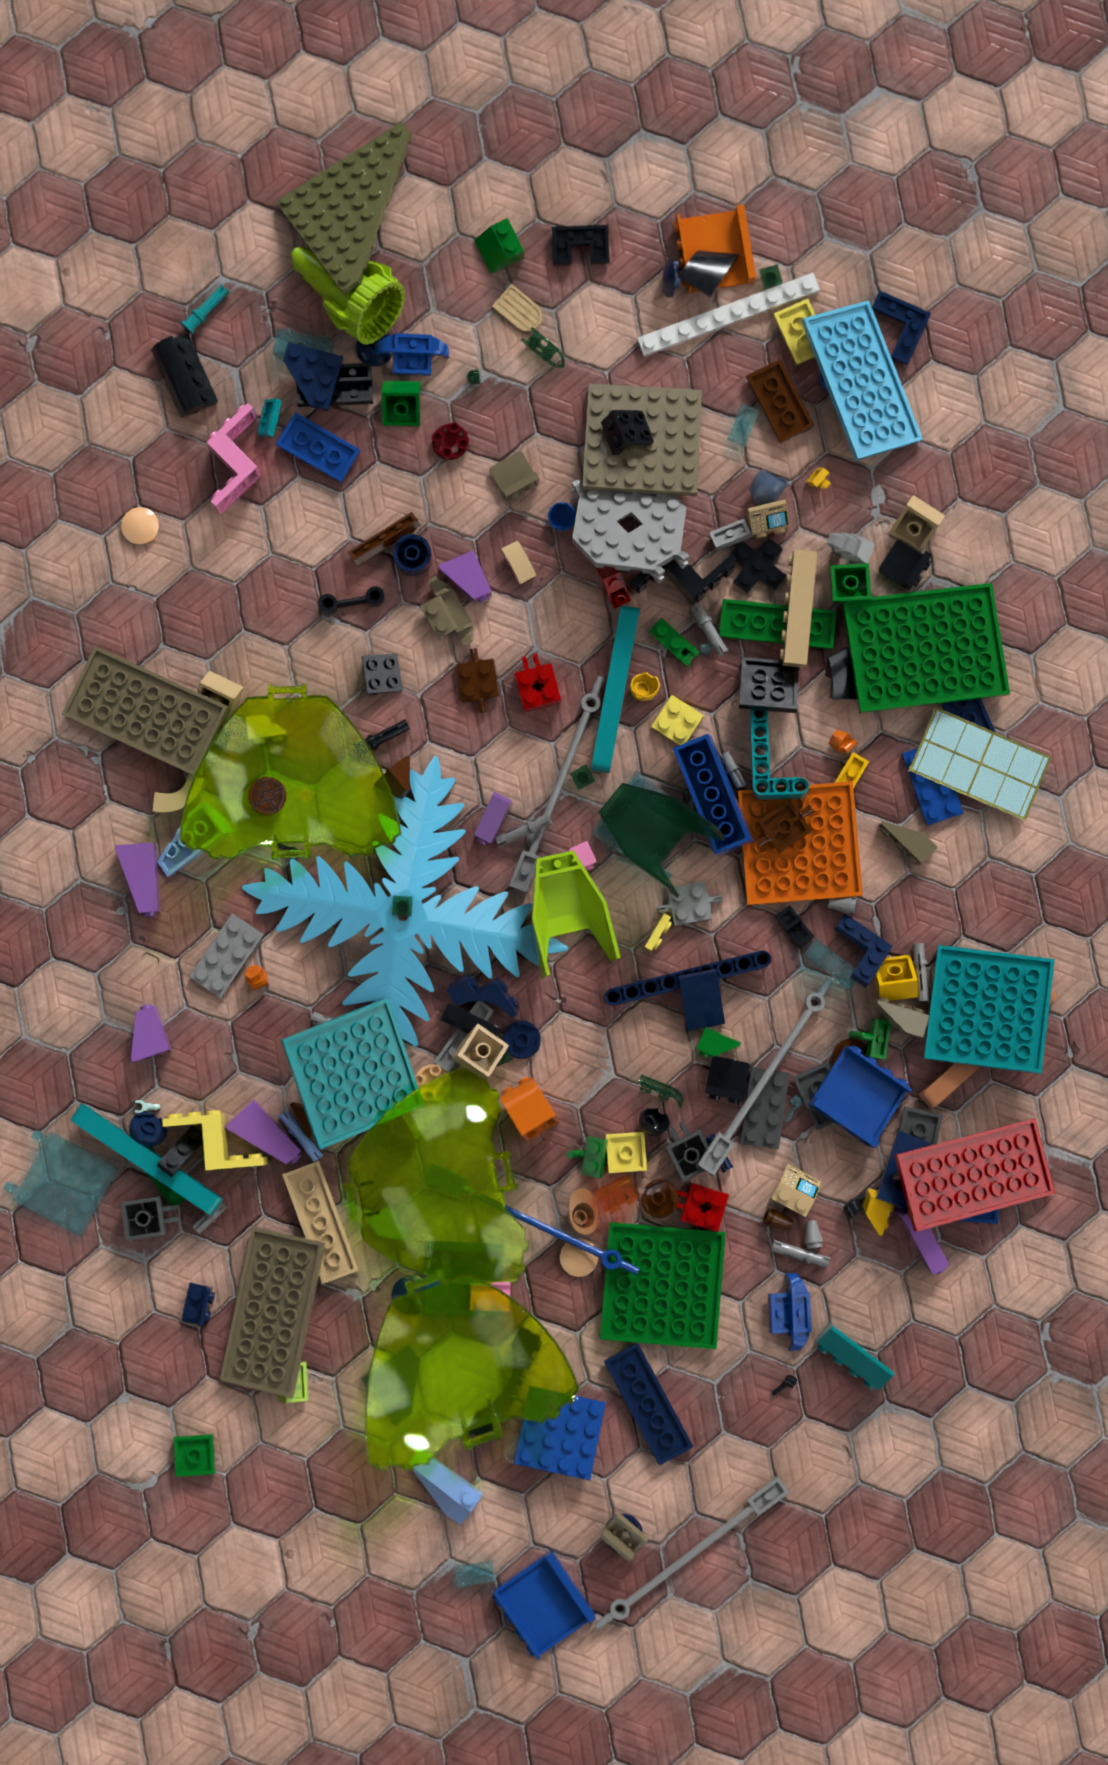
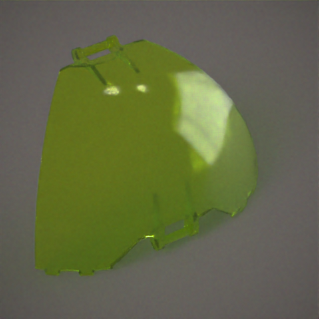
(319, 757)
(433, 1186)
(456, 1364)

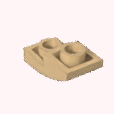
(518, 561)

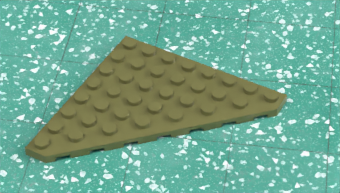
(346, 205)

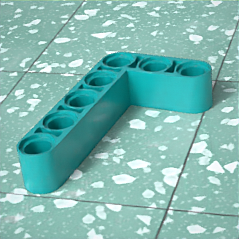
(763, 761)

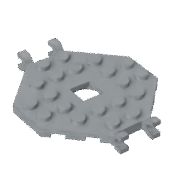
(644, 548)

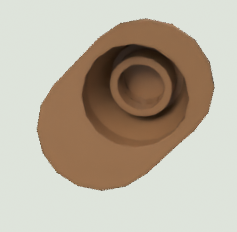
(582, 1211)

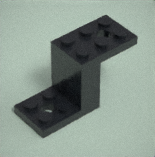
(687, 579)

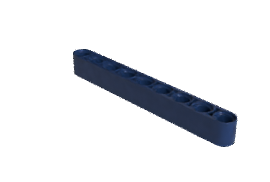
(661, 989)

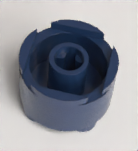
(421, 549)

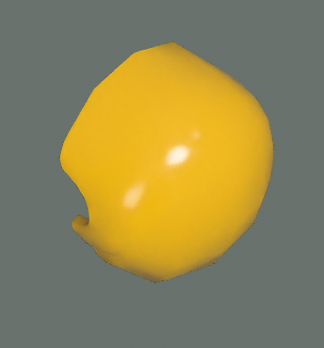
(644, 686)

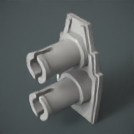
(851, 547)

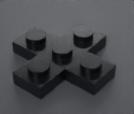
(758, 565)

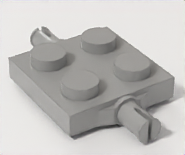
(691, 905)

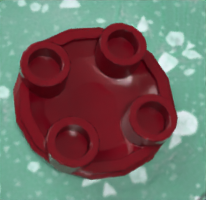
(450, 441)

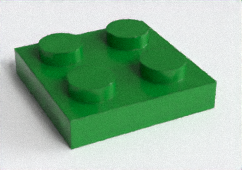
(194, 1455)

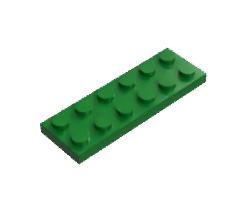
(765, 623)

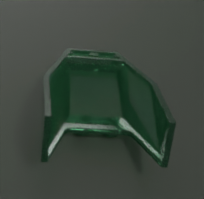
(651, 826)

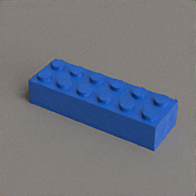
(713, 792)

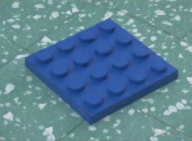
(564, 1444)

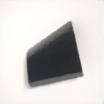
(707, 270)
(841, 675)

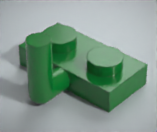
(877, 1038)
(593, 1156)

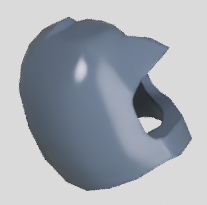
(766, 487)

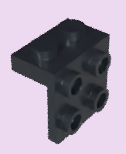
(626, 429)
(905, 564)
(727, 1079)

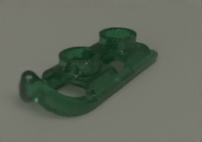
(546, 352)
(665, 1091)

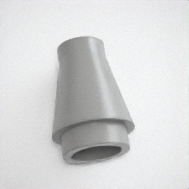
(845, 905)
(812, 1235)

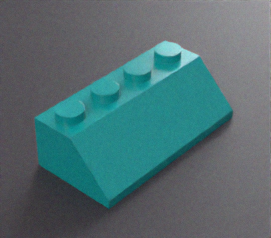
(855, 1357)

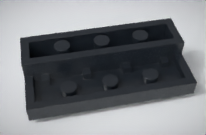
(184, 374)
(352, 387)

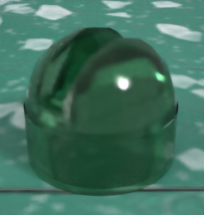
(474, 376)

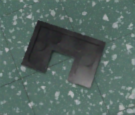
(574, 236)

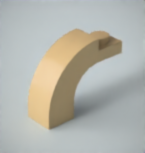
(172, 802)

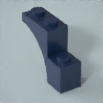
(494, 992)

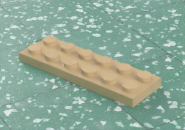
(321, 1220)

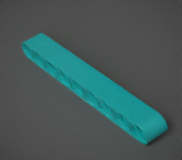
(615, 689)
(145, 1158)

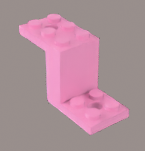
(234, 459)

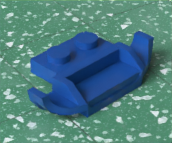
(411, 352)
(791, 1312)

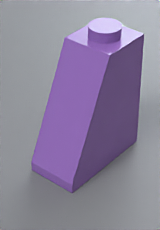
(467, 576)
(492, 819)
(149, 1034)

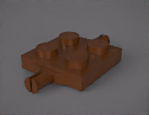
(477, 680)
(784, 826)

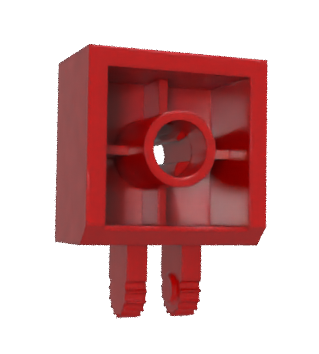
(539, 675)
(699, 1195)

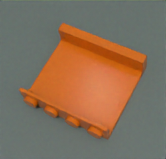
(718, 233)

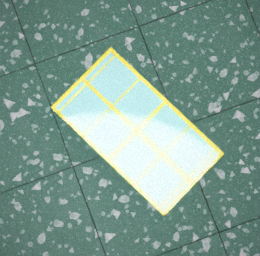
(980, 763)

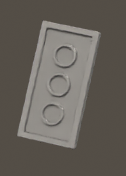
(226, 955)

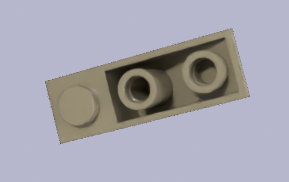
(912, 842)
(904, 1020)

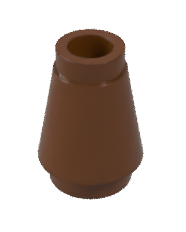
(776, 1219)

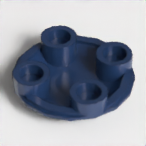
(669, 278)

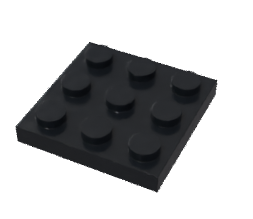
(768, 685)

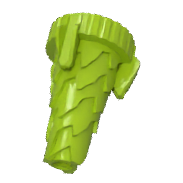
(365, 311)

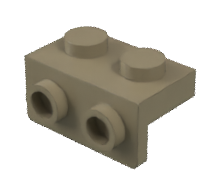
(623, 1537)

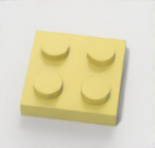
(677, 721)
(654, 940)
(626, 1152)

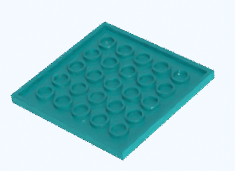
(989, 1009)
(350, 1071)

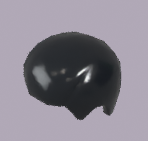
(653, 1122)

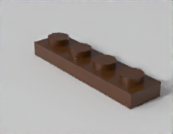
(384, 538)

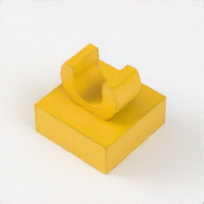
(818, 478)

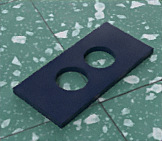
(887, 1191)

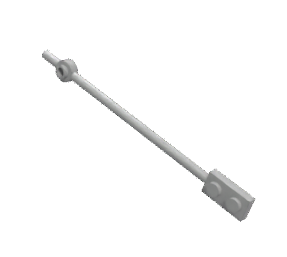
(526, 865)
(721, 1143)
(759, 1502)

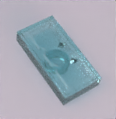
(743, 424)
(475, 1573)

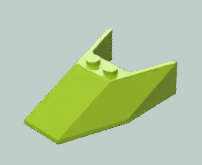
(566, 903)

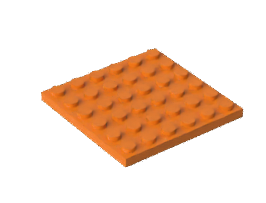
(816, 866)

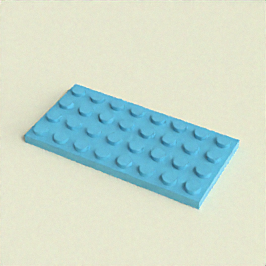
(861, 380)

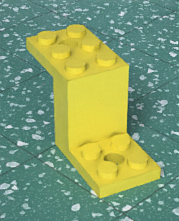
(215, 1140)

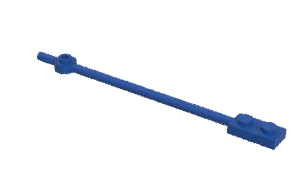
(576, 1242)

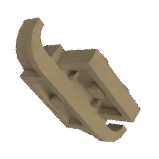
(447, 613)

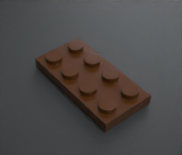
(780, 401)

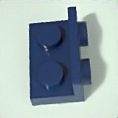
(197, 1304)

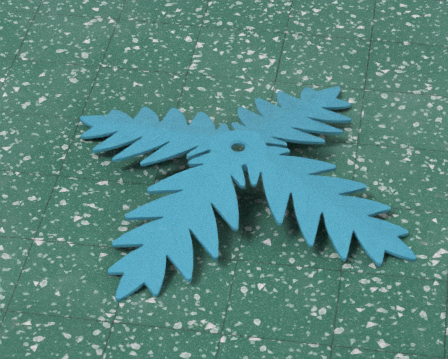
(410, 872)

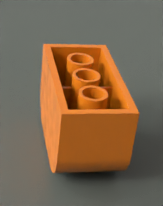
(528, 1108)

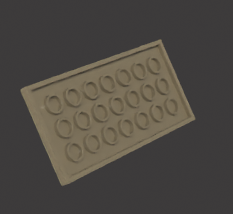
(145, 710)
(272, 1312)

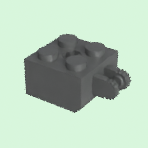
(679, 1150)
(156, 1223)

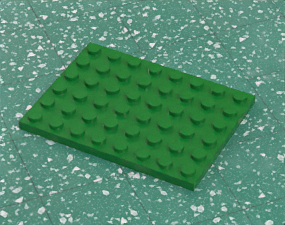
(926, 648)

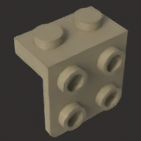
(514, 476)

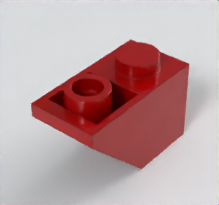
(613, 586)

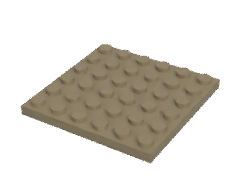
(659, 468)

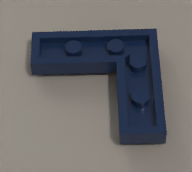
(908, 314)
(875, 948)

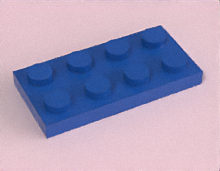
(318, 447)
(934, 799)

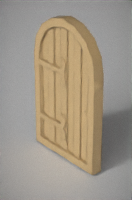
(518, 309)

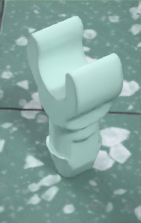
(147, 1106)

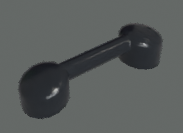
(329, 604)
(854, 1205)

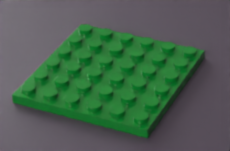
(675, 1290)

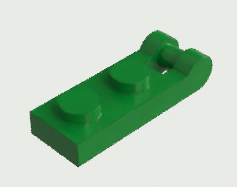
(673, 642)

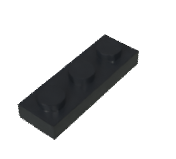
(465, 1021)
(181, 1151)

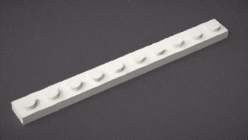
(728, 314)

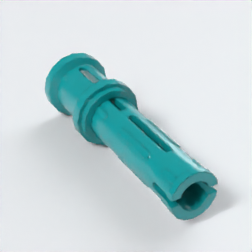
(198, 315)

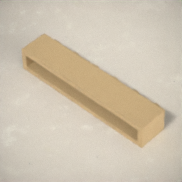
(799, 608)

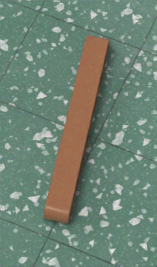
(951, 1079)

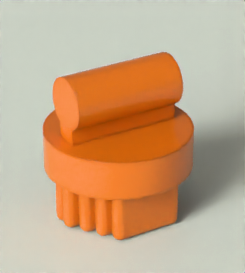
(842, 741)
(256, 977)

